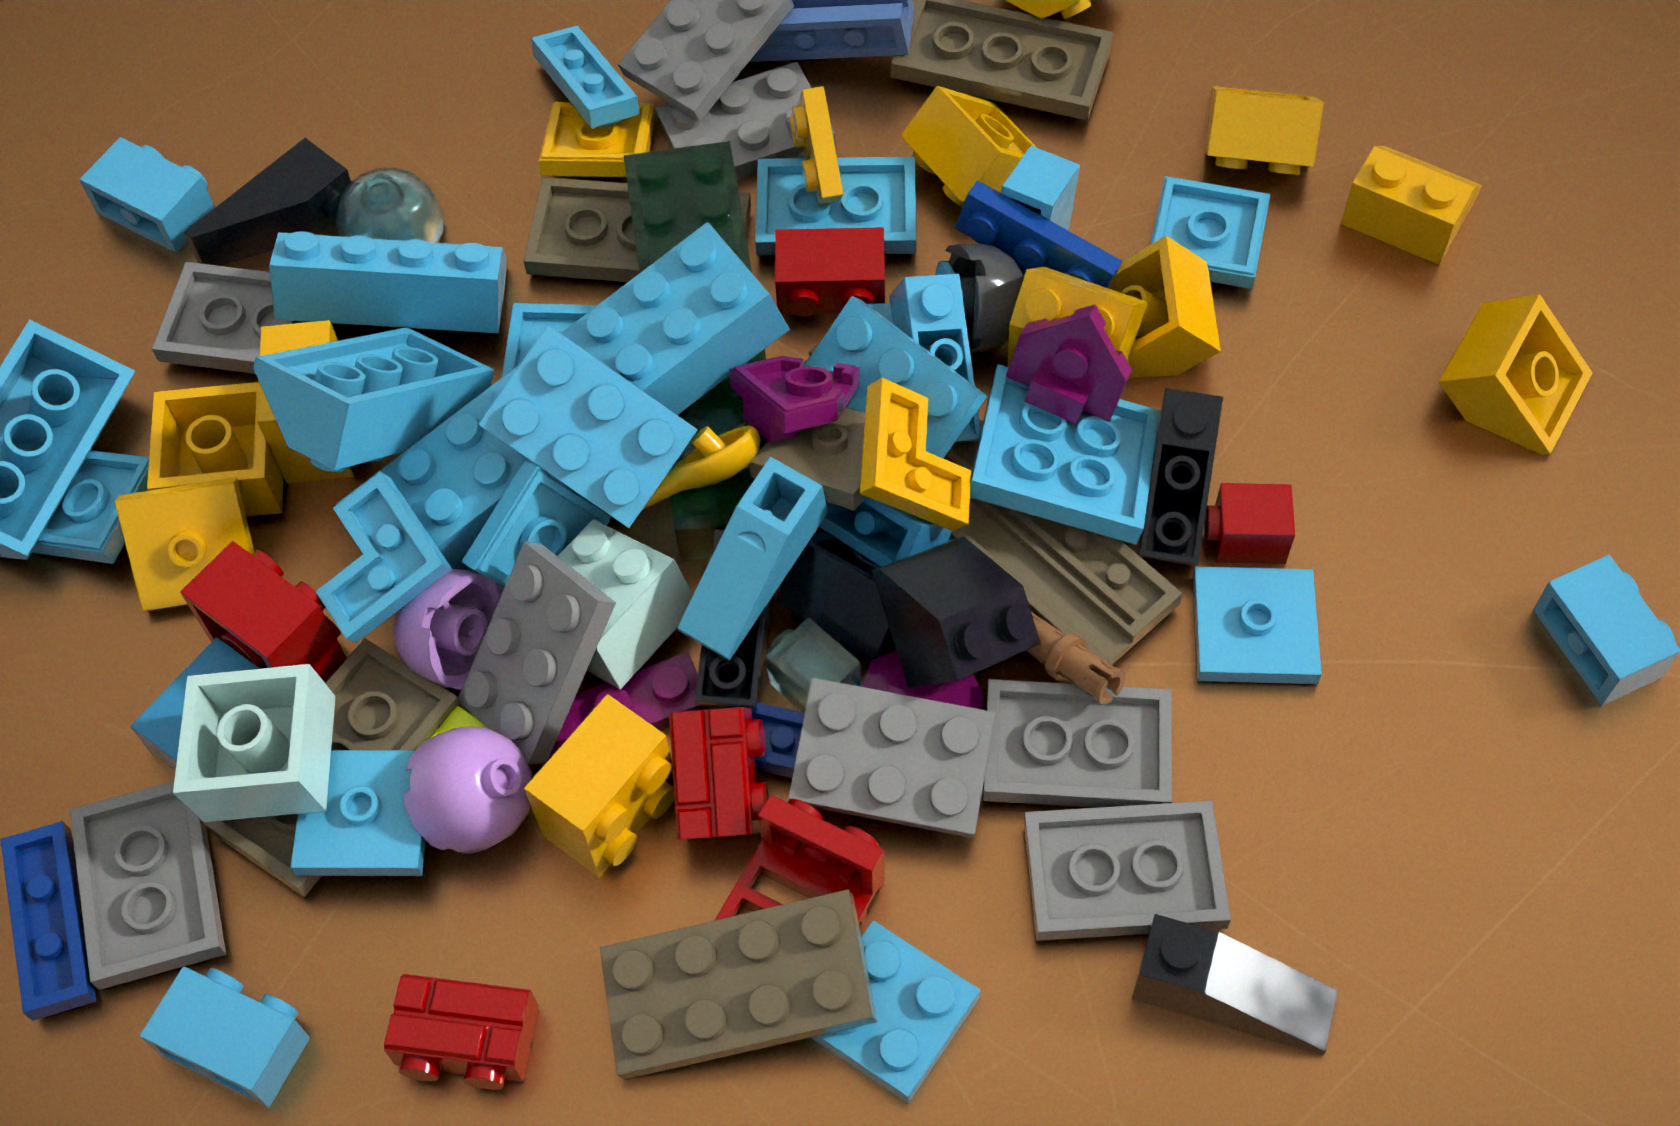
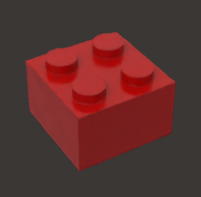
(262, 614)

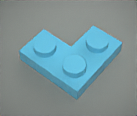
(395, 561)

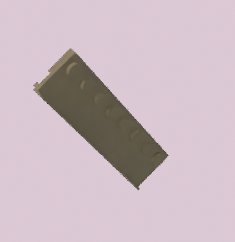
(1070, 574)

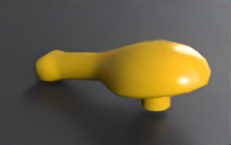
(711, 462)

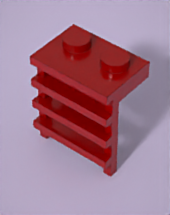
(808, 858)

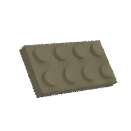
(1005, 56)
(587, 230)
(375, 709)
(737, 985)

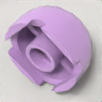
(445, 626)
(467, 789)

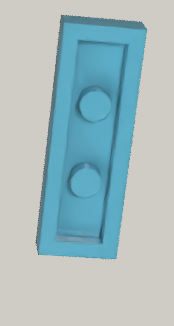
(585, 77)

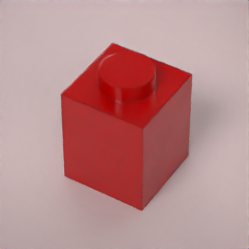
(1251, 523)

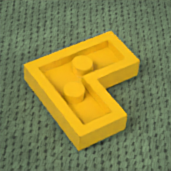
(813, 131)
(898, 466)

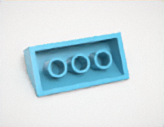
(388, 282)
(366, 394)
(50, 417)

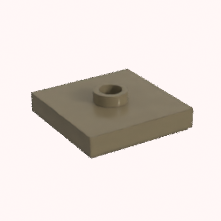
(826, 455)

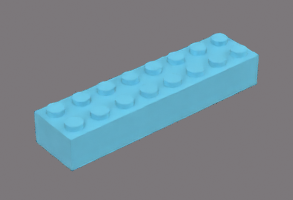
(663, 331)

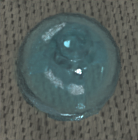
(390, 206)

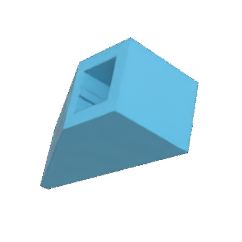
(934, 316)
(753, 556)

